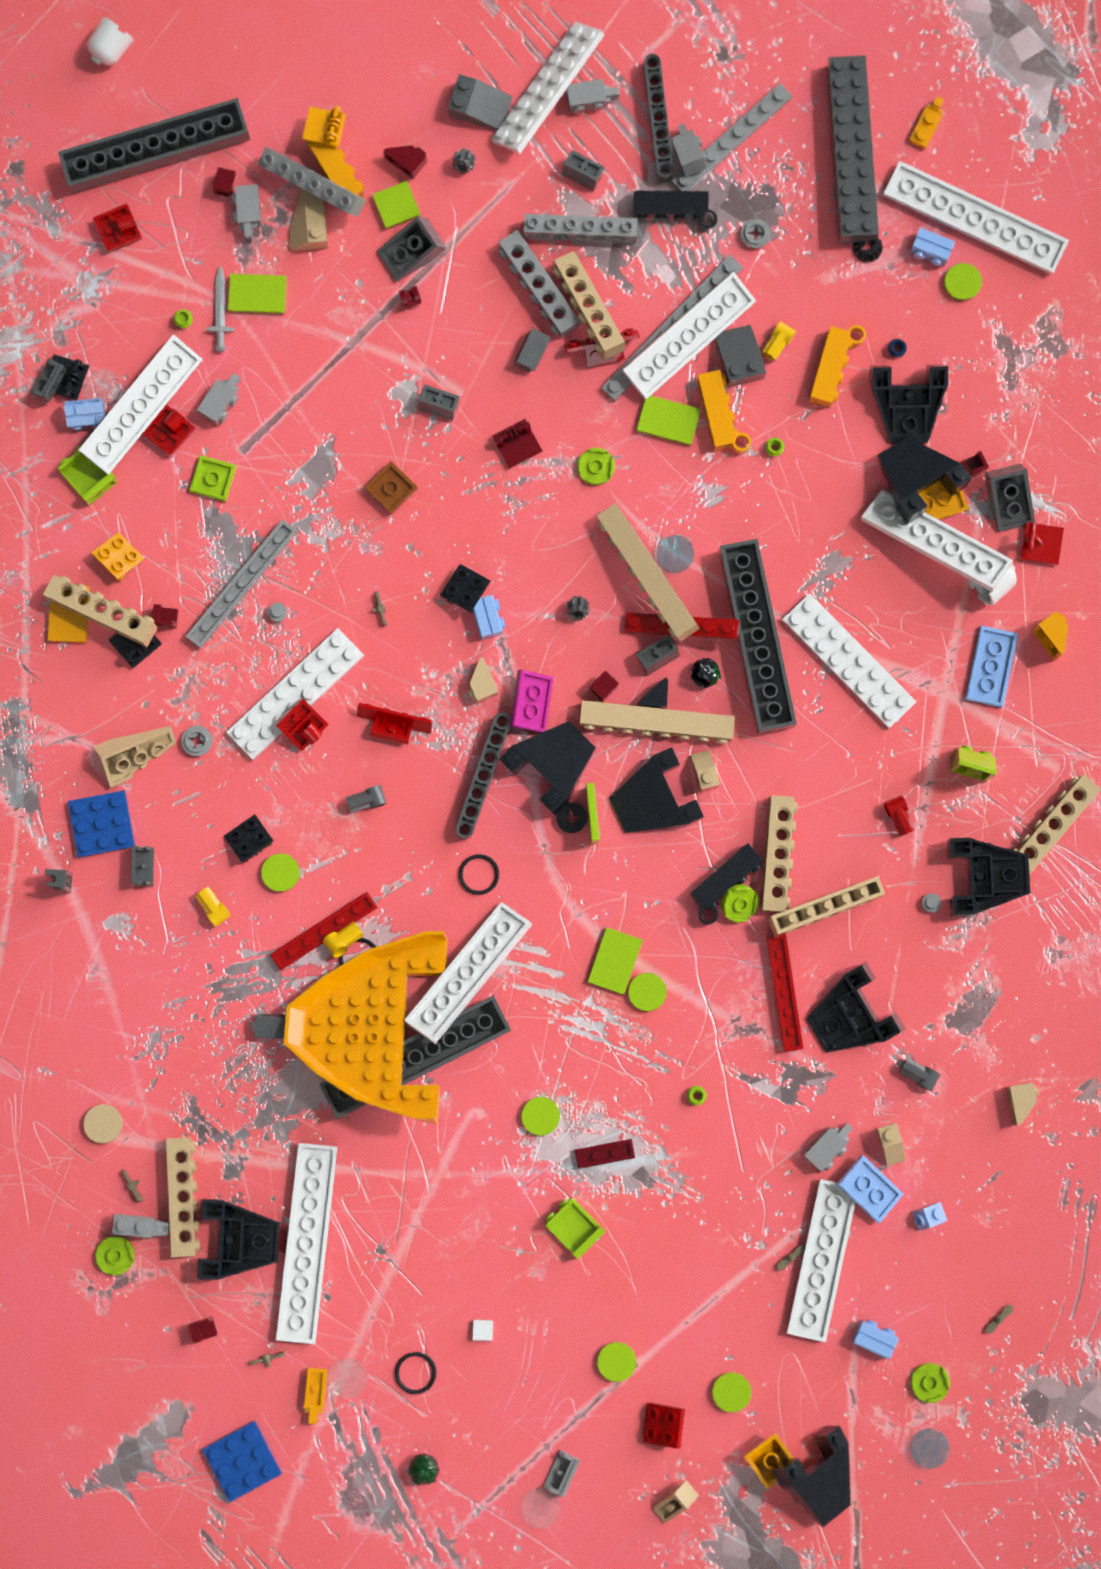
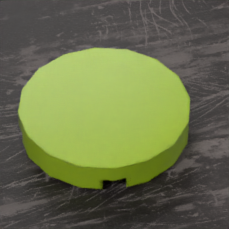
(963, 281)
(596, 466)
(280, 872)
(739, 903)
(647, 991)
(540, 1116)
(115, 1255)
(616, 1361)
(930, 1382)
(731, 1392)

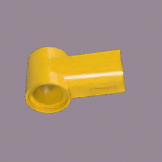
(780, 338)
(215, 910)
(339, 942)

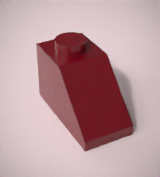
(407, 159)

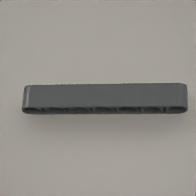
(658, 109)
(490, 768)

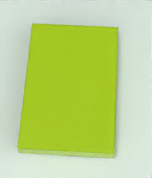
(257, 293)
(668, 420)
(592, 813)
(615, 961)

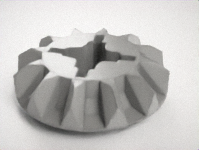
(762, 228)
(193, 732)

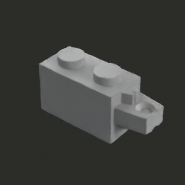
(590, 95)
(688, 151)
(248, 209)
(220, 399)
(827, 1147)
(139, 1226)

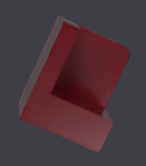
(224, 182)
(975, 465)
(165, 616)
(603, 686)
(202, 1329)

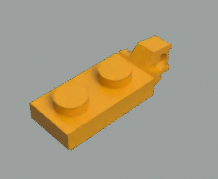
(927, 124)
(315, 1393)

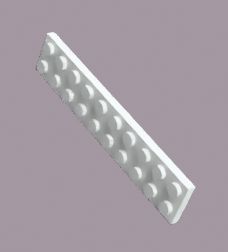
(976, 218)
(306, 1243)

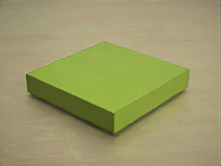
(396, 205)
(213, 478)

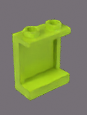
(86, 477)
(574, 1227)

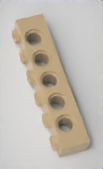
(569, 265)
(141, 635)
(1088, 791)
(776, 805)
(826, 906)
(179, 1247)

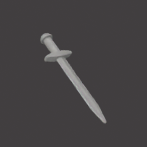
(220, 327)

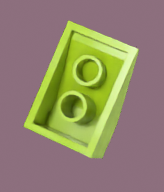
(974, 764)

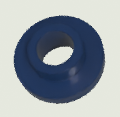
(897, 342)

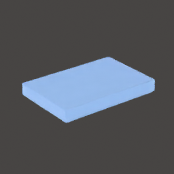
(869, 1189)

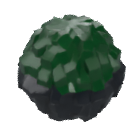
(705, 673)
(423, 1469)

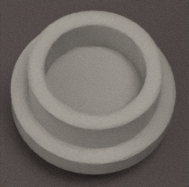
(277, 612)
(931, 902)

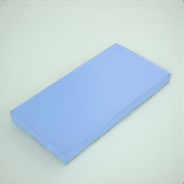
(991, 666)

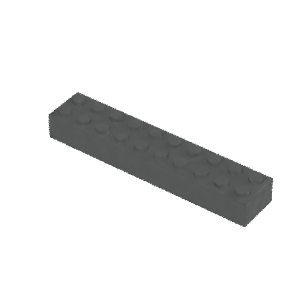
(154, 145)
(852, 149)
(757, 636)
(421, 1056)

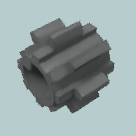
(463, 161)
(577, 608)

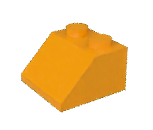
(1053, 634)
(765, 1457)

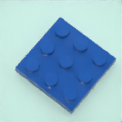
(101, 824)
(242, 1461)

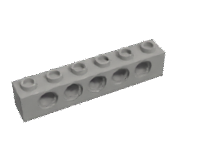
(311, 181)
(580, 228)
(516, 243)

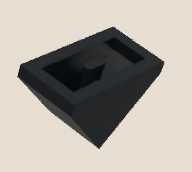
(656, 697)

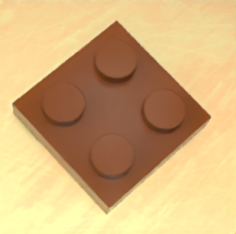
(391, 487)

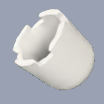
(108, 43)
(1004, 586)

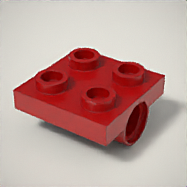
(117, 228)
(168, 430)
(302, 724)
(663, 1425)

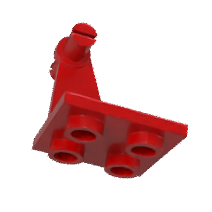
(1042, 543)

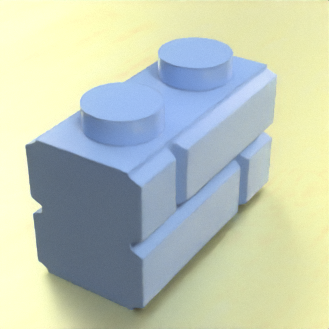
(932, 247)
(84, 413)
(487, 617)
(875, 1339)

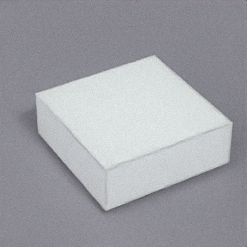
(483, 1330)

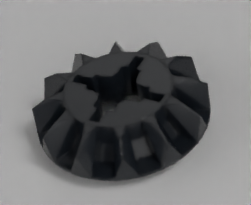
(866, 255)
(579, 823)

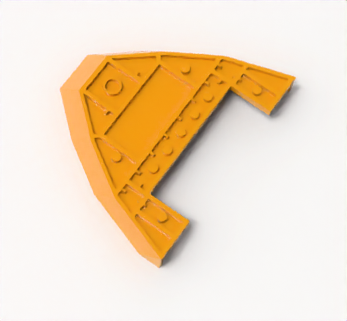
(354, 1024)

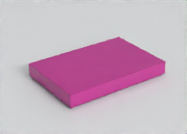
(531, 701)

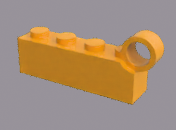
(334, 166)
(831, 364)
(718, 414)

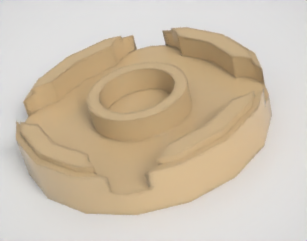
(103, 1123)

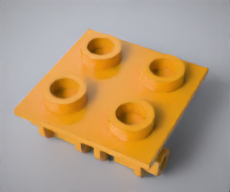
(324, 126)
(117, 556)

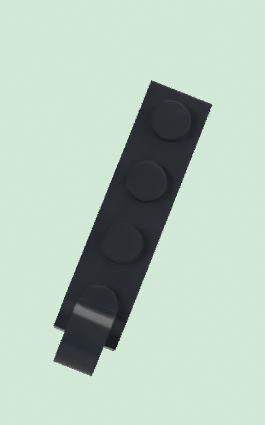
(674, 203)
(728, 875)

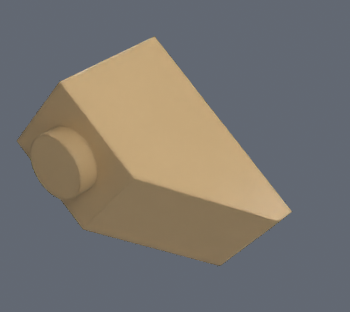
(482, 683)
(705, 771)
(1021, 1099)
(891, 1144)
(675, 1501)

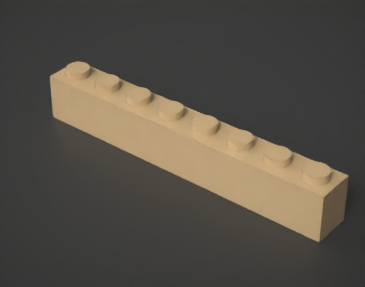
(648, 572)
(657, 721)

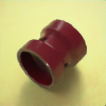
(406, 299)

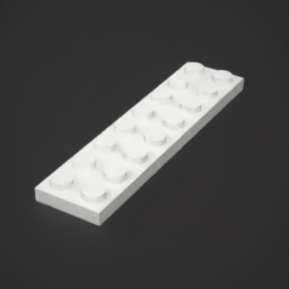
(547, 87)
(688, 335)
(140, 404)
(939, 542)
(849, 661)
(308, 680)
(468, 973)
(821, 1262)

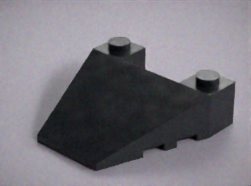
(909, 408)
(915, 467)
(558, 756)
(647, 801)
(993, 875)
(846, 1017)
(244, 1240)
(824, 1485)

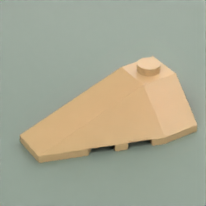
(308, 223)
(127, 754)

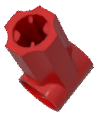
(898, 811)

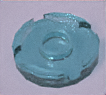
(675, 553)
(930, 1448)

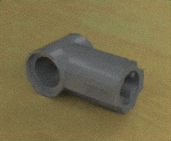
(370, 798)
(922, 1075)

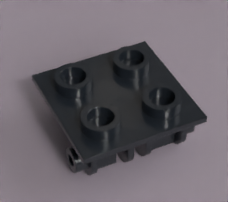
(74, 377)
(465, 588)
(132, 651)
(248, 838)

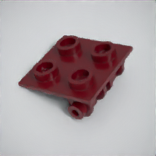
(517, 443)

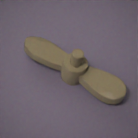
(380, 608)
(132, 1186)
(791, 1257)
(991, 1327)
(266, 1358)

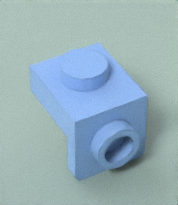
(929, 1216)

